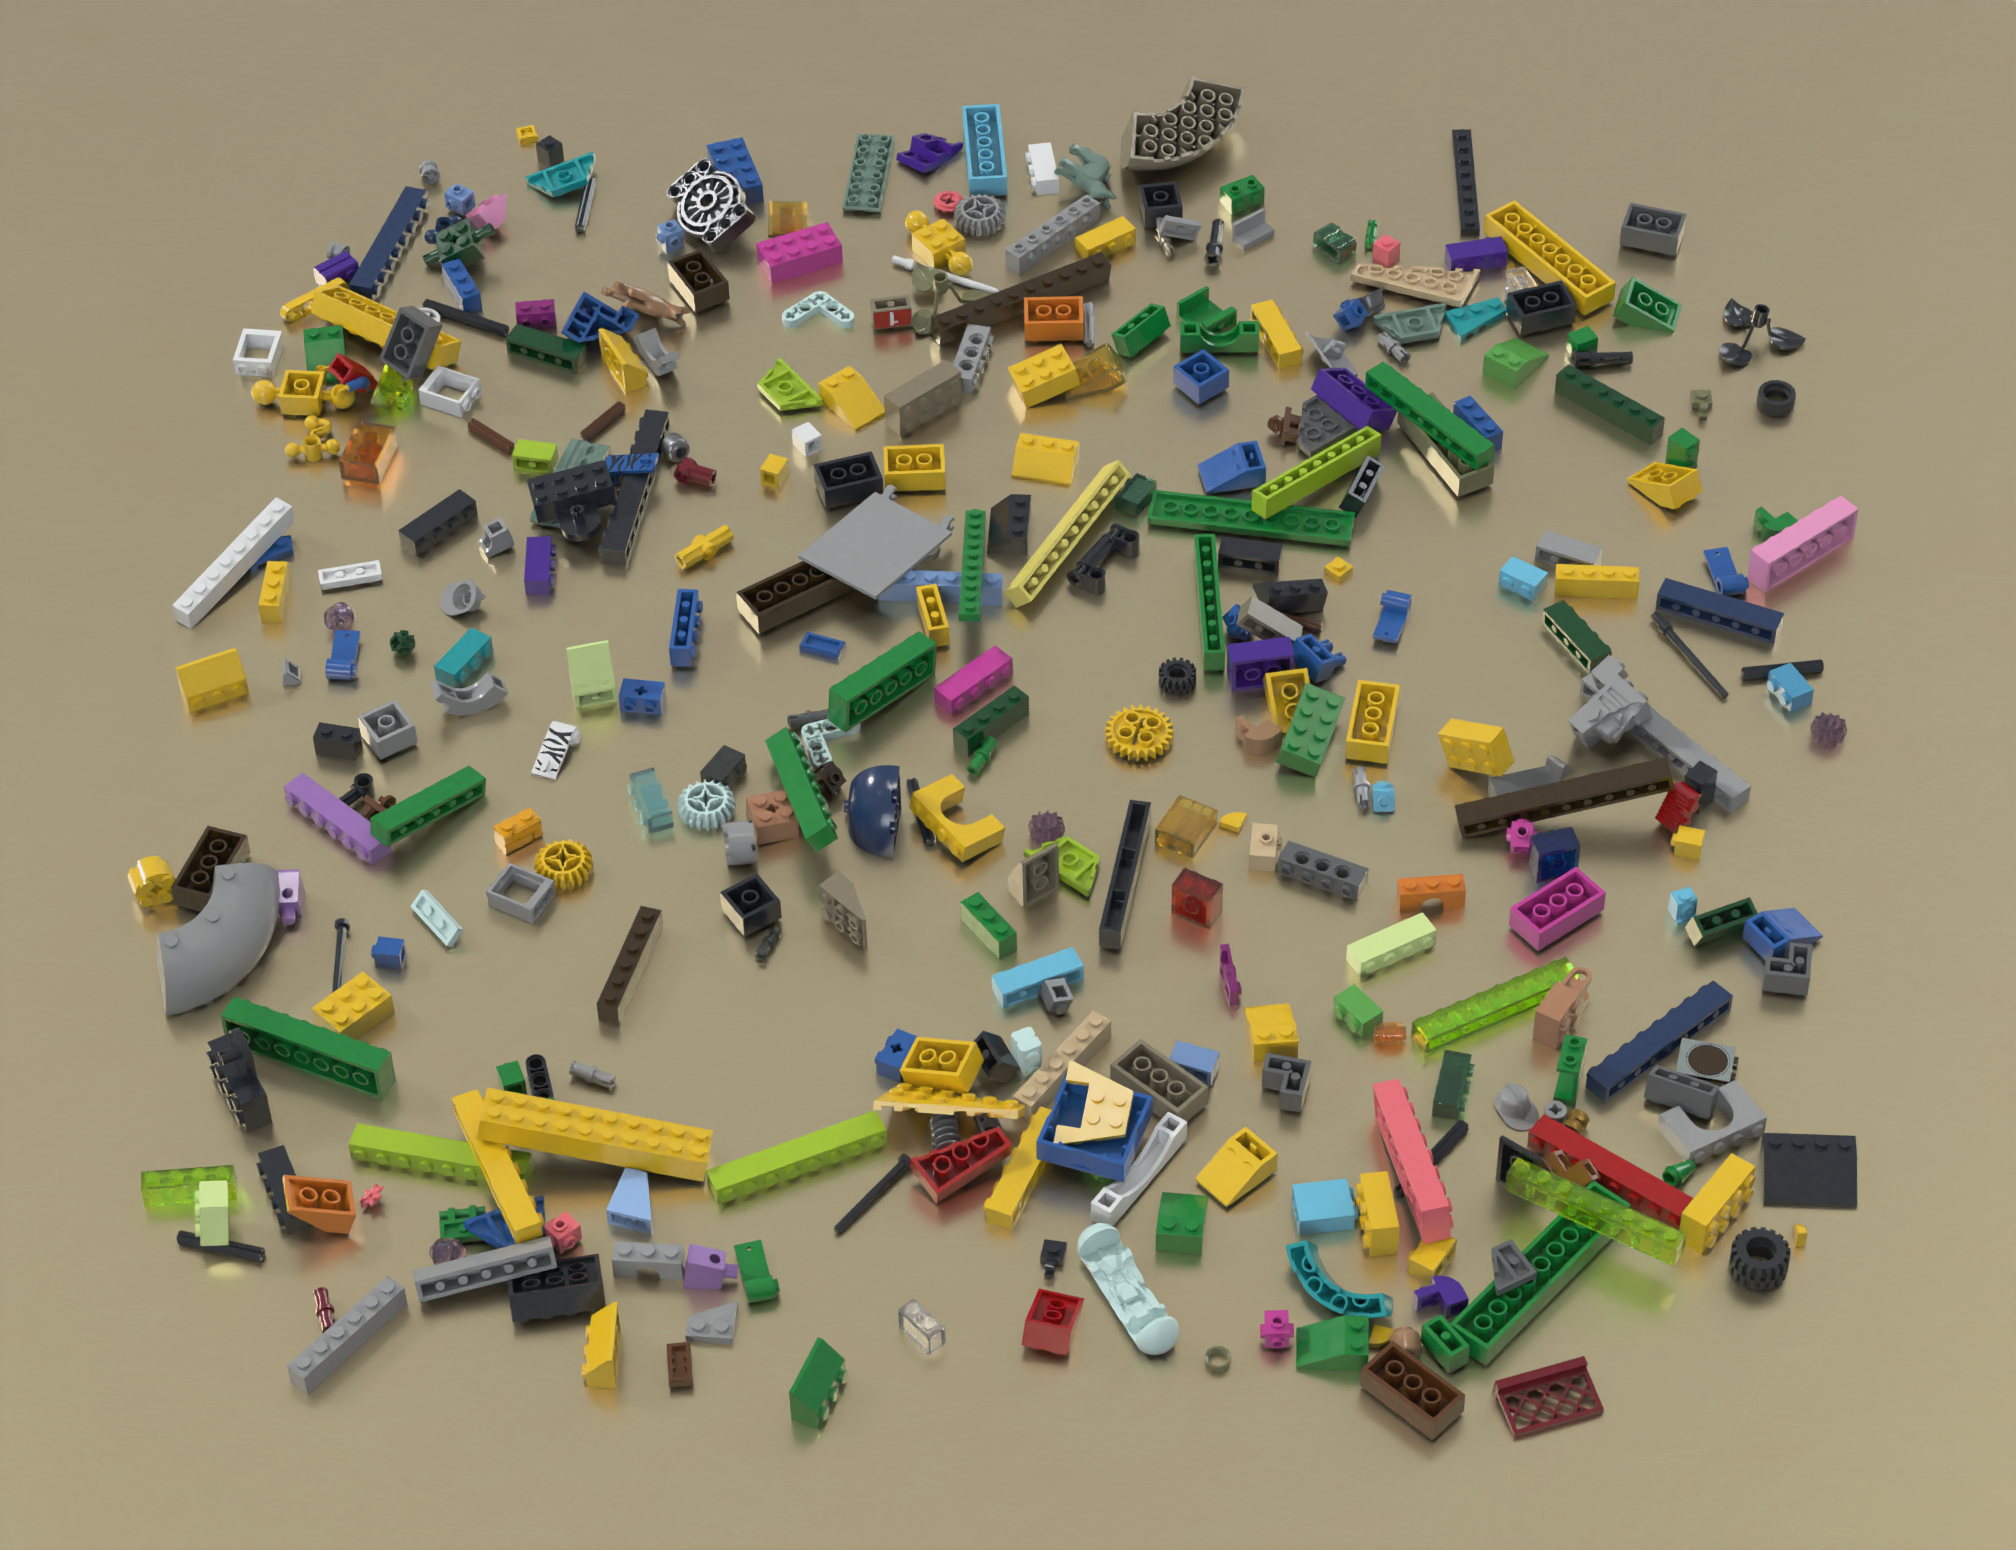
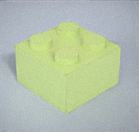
(212, 1213)

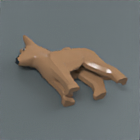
(646, 302)

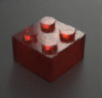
(1197, 898)

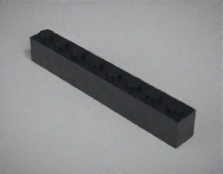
(1125, 874)

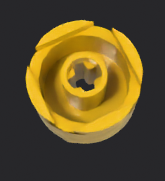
(152, 881)

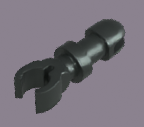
(768, 943)

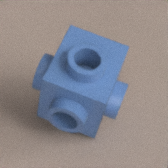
(459, 199)
(670, 236)

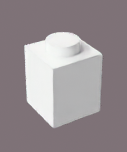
(807, 439)

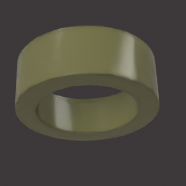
(1218, 1350)

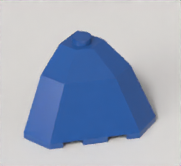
(592, 314)

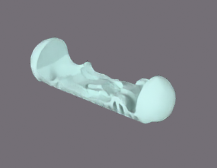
(1125, 1289)

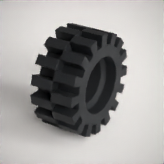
(1177, 685)

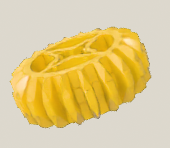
(564, 863)

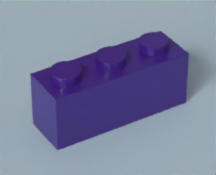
(1476, 254)
(539, 565)

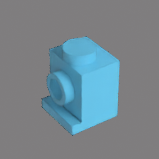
(1682, 905)

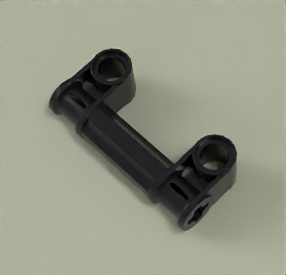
(1087, 571)

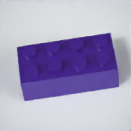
(1352, 399)

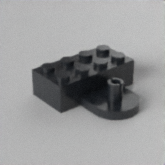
(573, 498)
(238, 1078)

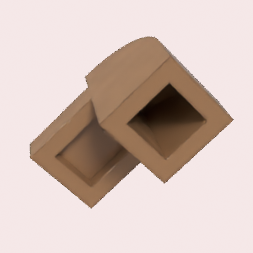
(1260, 738)

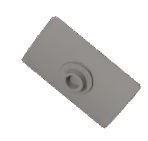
(1332, 352)

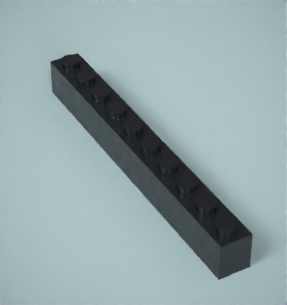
(633, 492)

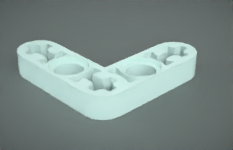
(818, 303)
(819, 739)

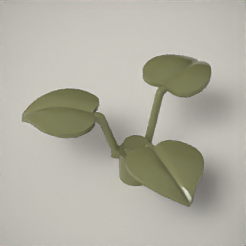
(926, 278)

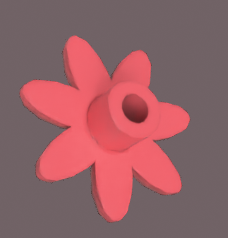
(371, 1196)

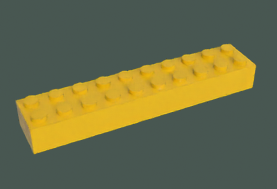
(595, 1134)

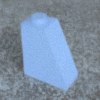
(631, 1202)

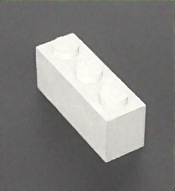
(1042, 169)

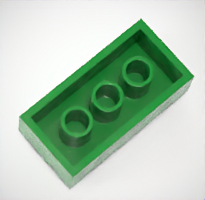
(1310, 730)

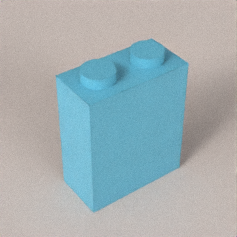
(1324, 1206)

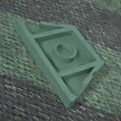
(1413, 323)

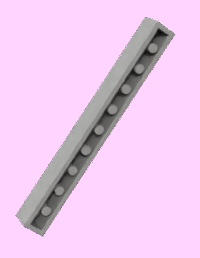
(1682, 752)

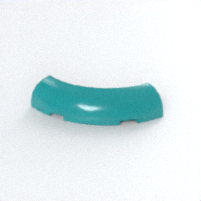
(1318, 1283)

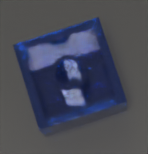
(1553, 854)

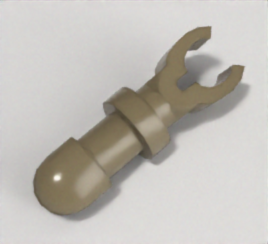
(1165, 243)

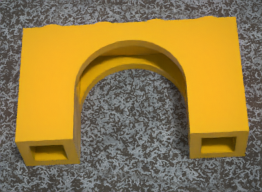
(961, 839)

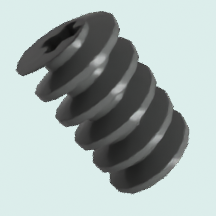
(944, 1130)

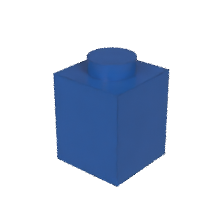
(389, 953)

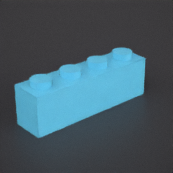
(1026, 979)

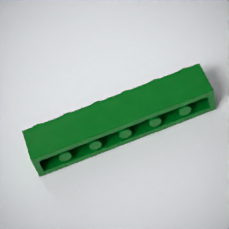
(427, 806)

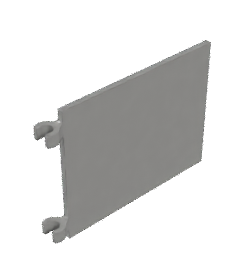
(876, 544)

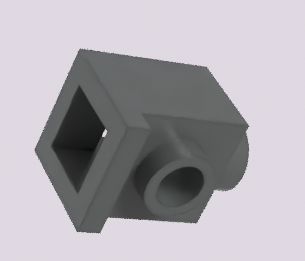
(1056, 995)

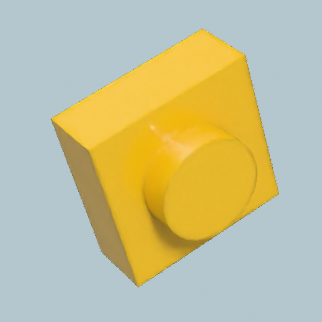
(1338, 569)

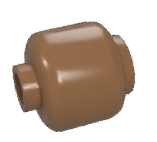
(1408, 1340)

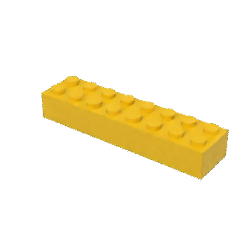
(1550, 256)
(374, 321)

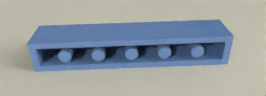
(948, 587)

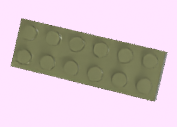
(1452, 469)

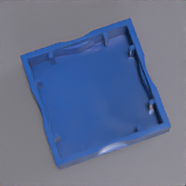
(1103, 1158)

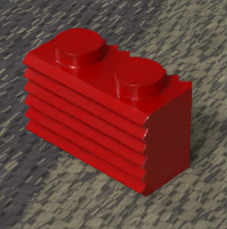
(1678, 807)

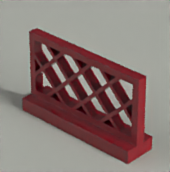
(1541, 1378)

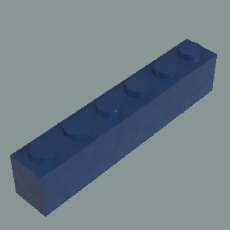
(1719, 610)

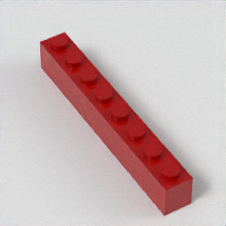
(1616, 1174)

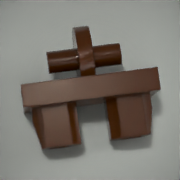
(1282, 424)
(373, 807)

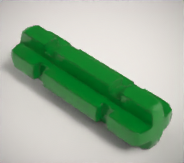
(1371, 233)

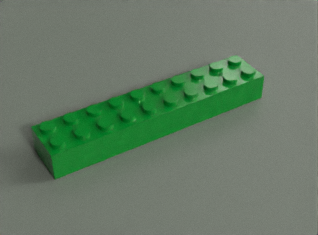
(1557, 1257)

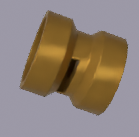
(1577, 1121)

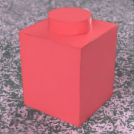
(1386, 251)

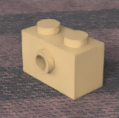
(1263, 847)

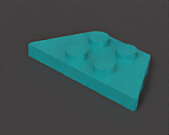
(564, 176)

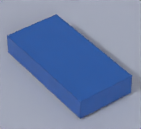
(822, 646)

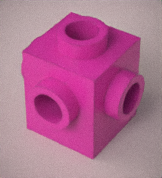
(1519, 835)
(1276, 1329)

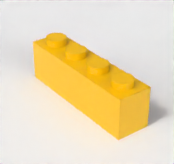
(1276, 334)
(1597, 581)

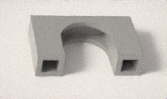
(1698, 1144)

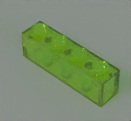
(179, 1185)

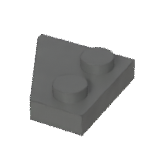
(1510, 1267)

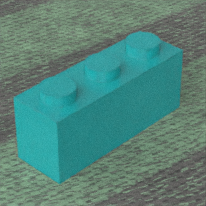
(463, 658)

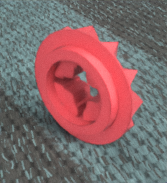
(941, 201)

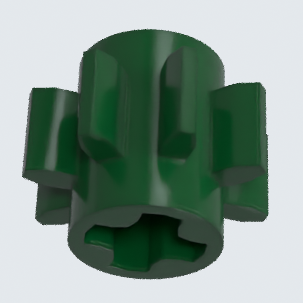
(402, 642)

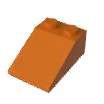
(321, 1202)

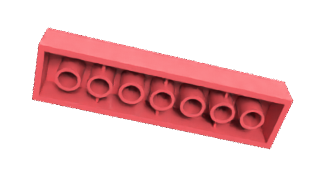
(1412, 1161)

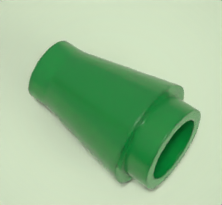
(1678, 1173)

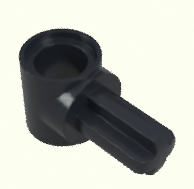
(362, 786)

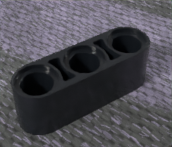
(538, 1076)

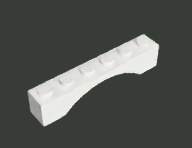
(1161, 1146)

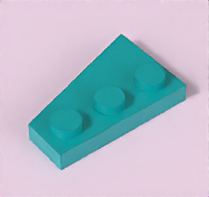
(1472, 317)

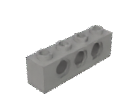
(971, 355)

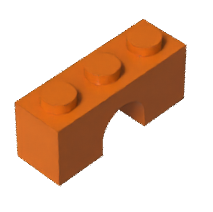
(1416, 890)

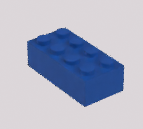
(735, 159)

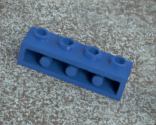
(684, 627)

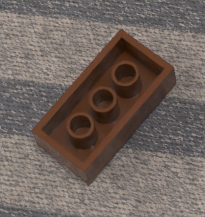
(1412, 1390)

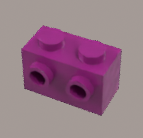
(538, 313)

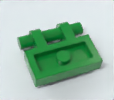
(453, 1227)

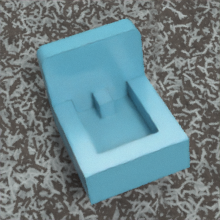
(1383, 796)

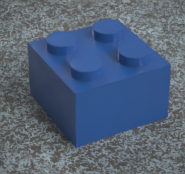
(1201, 376)

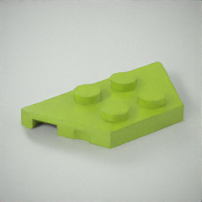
(787, 389)
(1076, 863)

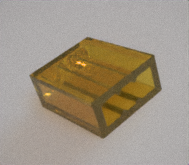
(1186, 826)

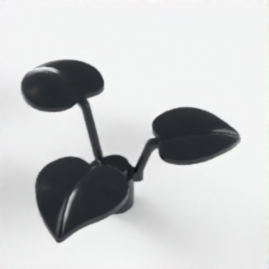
(1739, 315)

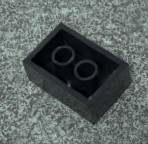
(1541, 307)
(848, 479)

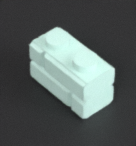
(1026, 1051)

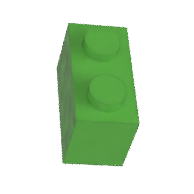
(1357, 1011)

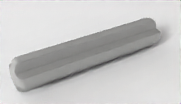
(1089, 324)

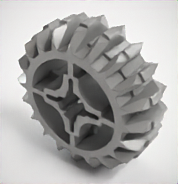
(979, 215)

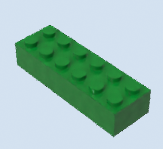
(882, 681)

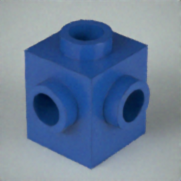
(1350, 314)
(1230, 620)

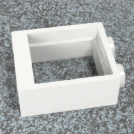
(258, 339)
(443, 376)

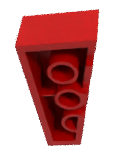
(956, 1165)

